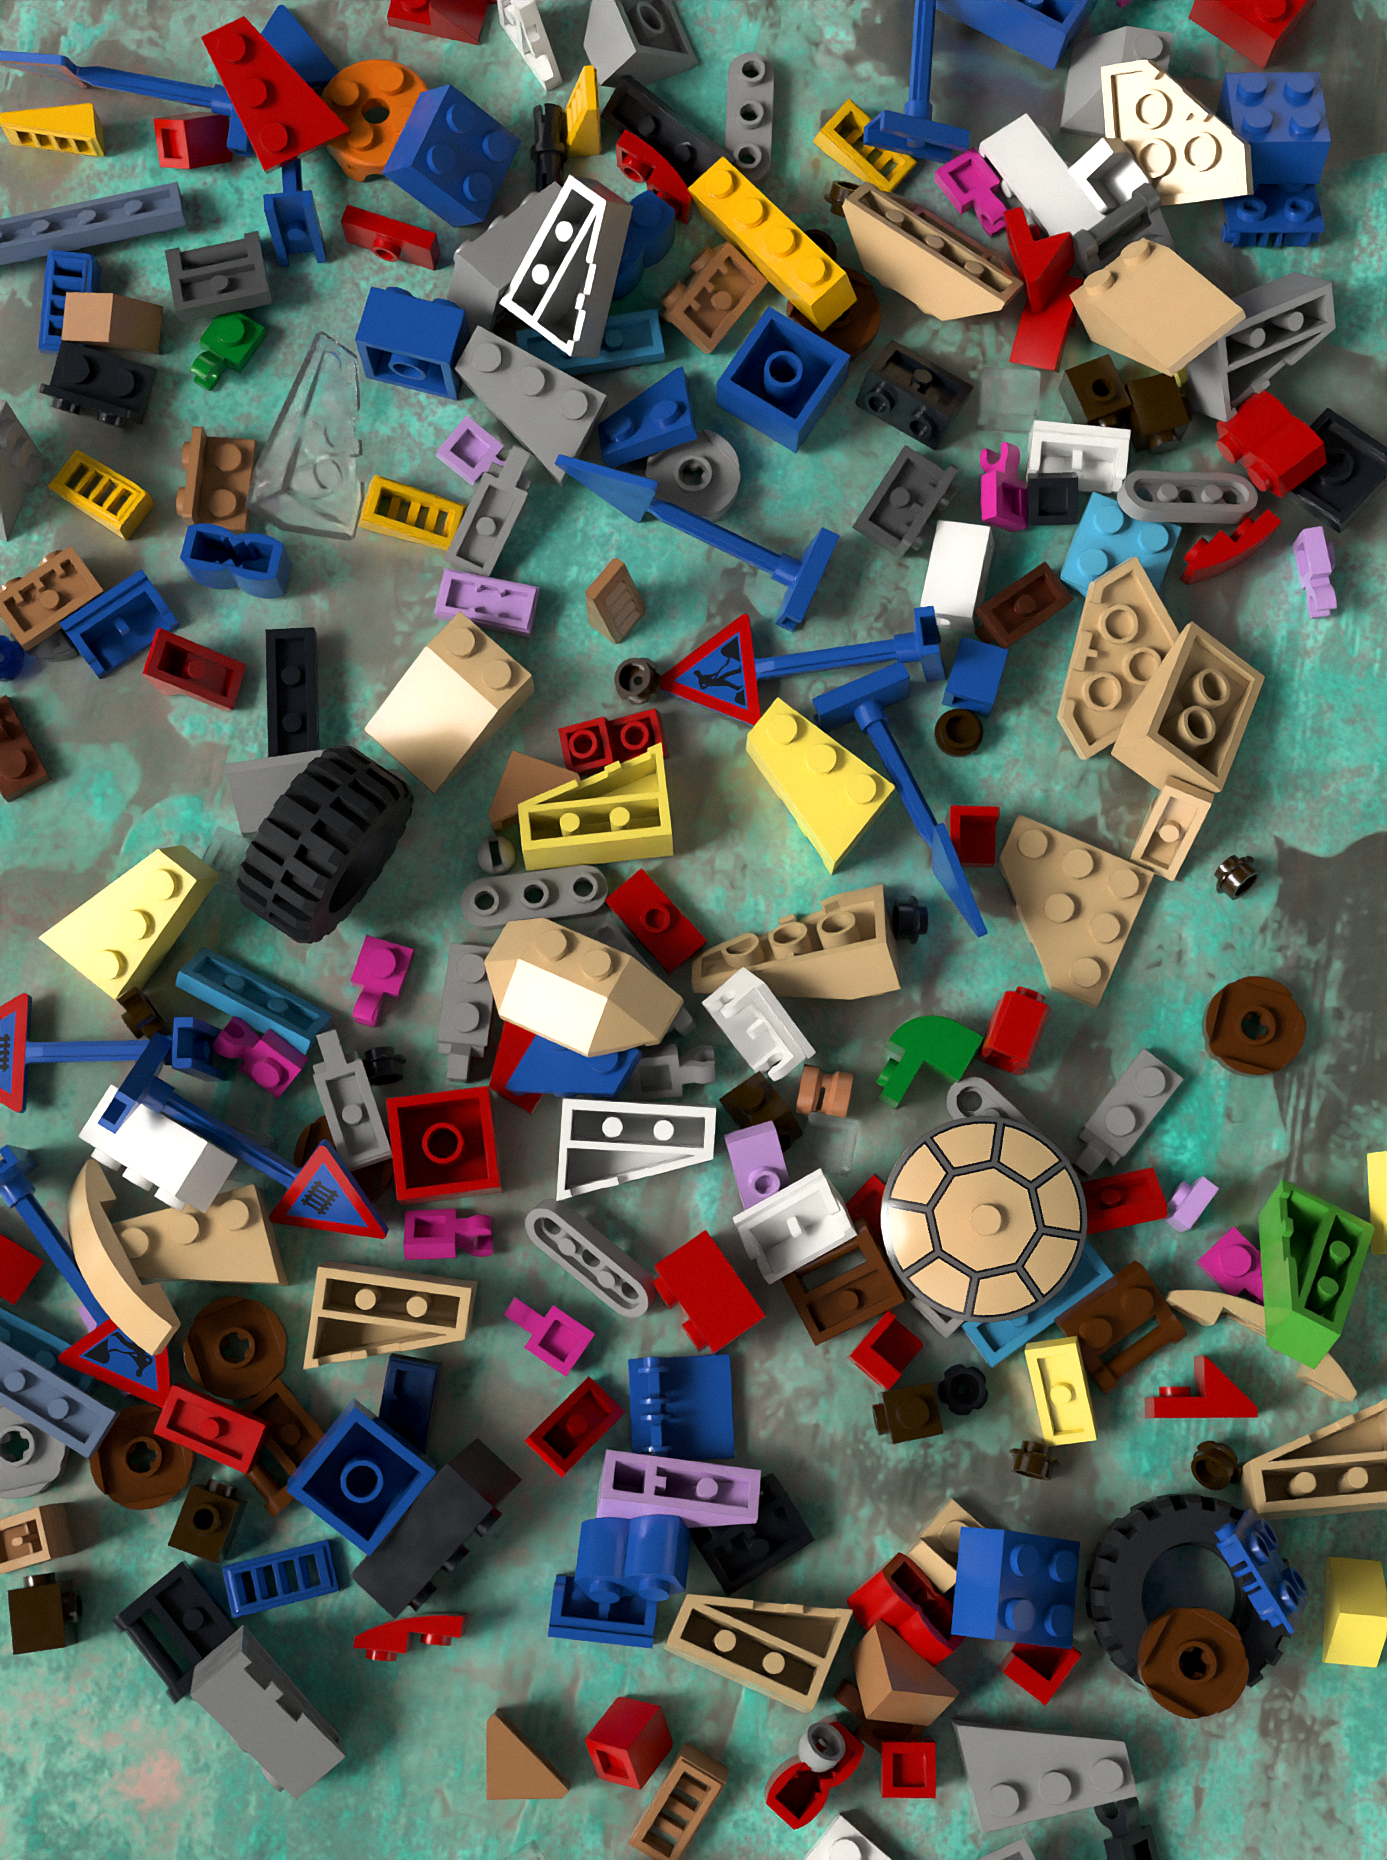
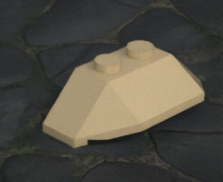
(926, 256)
(577, 989)

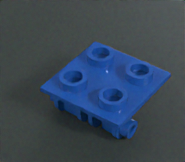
(1281, 209)
(682, 1407)
(1282, 1588)

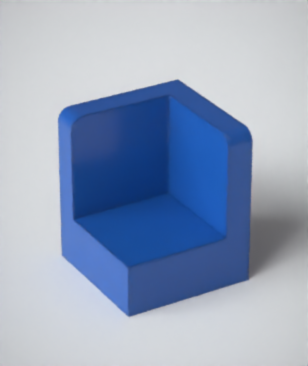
(975, 677)

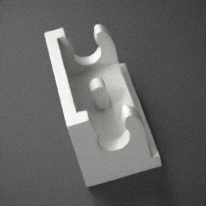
(1092, 452)
(958, 574)
(758, 1025)
(795, 1226)

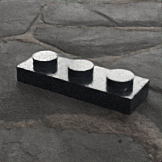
(662, 128)
(292, 691)

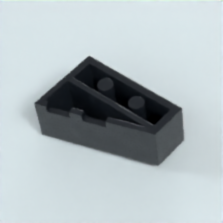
(435, 1528)

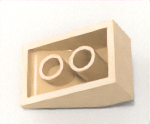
(1154, 308)
(450, 703)
(1190, 714)

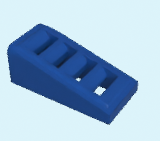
(58, 269)
(236, 1587)

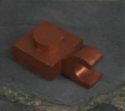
(873, 1730)

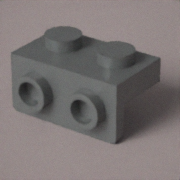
(904, 502)

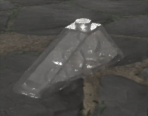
(309, 460)

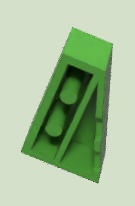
(1308, 1270)

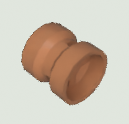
(835, 1096)

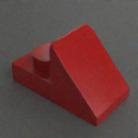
(441, 18)
(1038, 261)
(192, 670)
(1214, 1397)
(575, 1427)

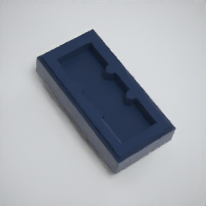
(410, 1397)

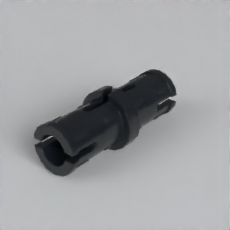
(548, 151)

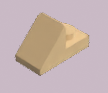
(1170, 827)
(938, 1546)

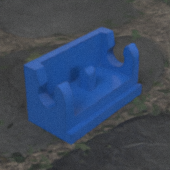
(119, 623)
(619, 1623)

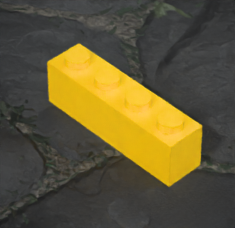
(773, 244)

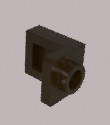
(758, 1103)

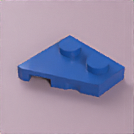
(650, 422)
(566, 1073)

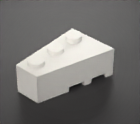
(627, 1140)

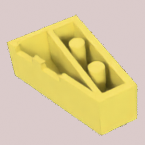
(818, 780)
(601, 818)
(134, 921)

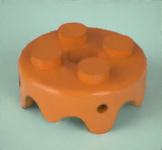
(355, 92)

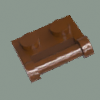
(849, 1296)
(1112, 1314)
(289, 1439)

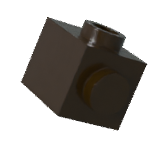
(1095, 394)
(1157, 413)
(907, 1414)
(208, 1520)
(44, 1614)

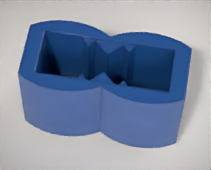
(647, 241)
(228, 561)
(633, 1557)

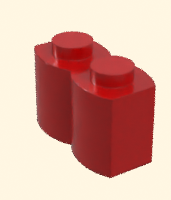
(1271, 444)
(1014, 1031)
(909, 1606)
(799, 1792)

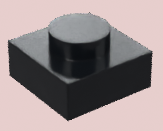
(1052, 498)

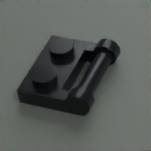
(189, 1616)

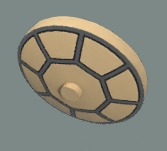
(983, 1219)

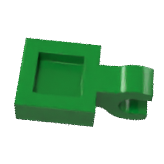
(226, 342)

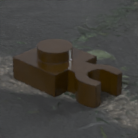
(141, 1015)

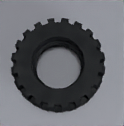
(324, 844)
(1123, 1565)

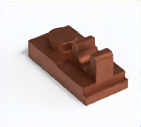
(1022, 607)
(19, 760)

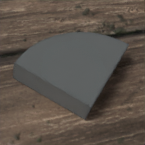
(53, 648)

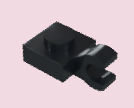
(1128, 1837)

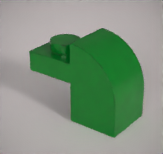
(930, 1044)

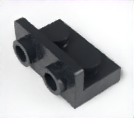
(100, 382)
(912, 394)
(748, 1550)

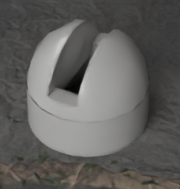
(506, 851)
(829, 1738)

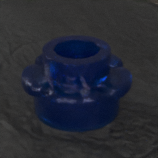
(13, 659)

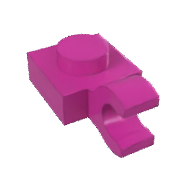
(972, 184)
(1002, 493)
(381, 973)
(266, 1059)
(439, 1234)
(1234, 1266)
(554, 1338)

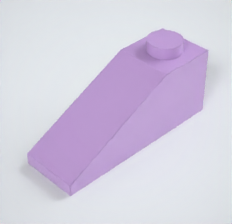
(693, 1490)

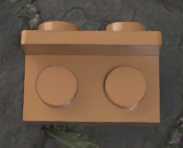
(711, 295)
(217, 481)
(47, 596)

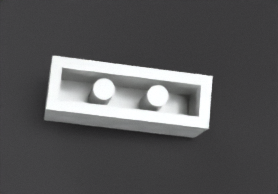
(1037, 179)
(160, 1154)

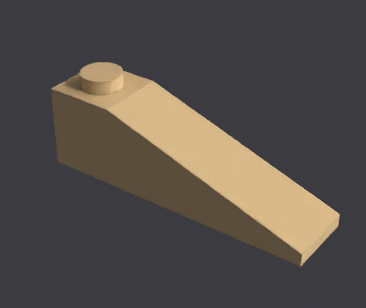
(830, 954)

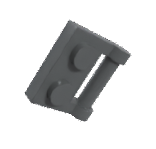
(1144, 203)
(218, 278)

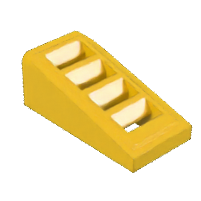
(582, 117)
(57, 128)
(842, 151)
(129, 515)
(407, 531)

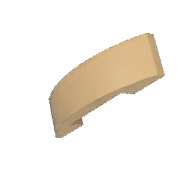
(135, 1308)
(1205, 1309)

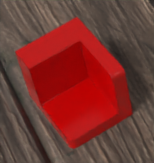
(192, 140)
(973, 834)
(885, 1351)
(1039, 1668)
(629, 1742)
(908, 1768)

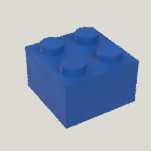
(1282, 122)
(451, 156)
(412, 341)
(782, 379)
(361, 1477)
(1015, 1587)

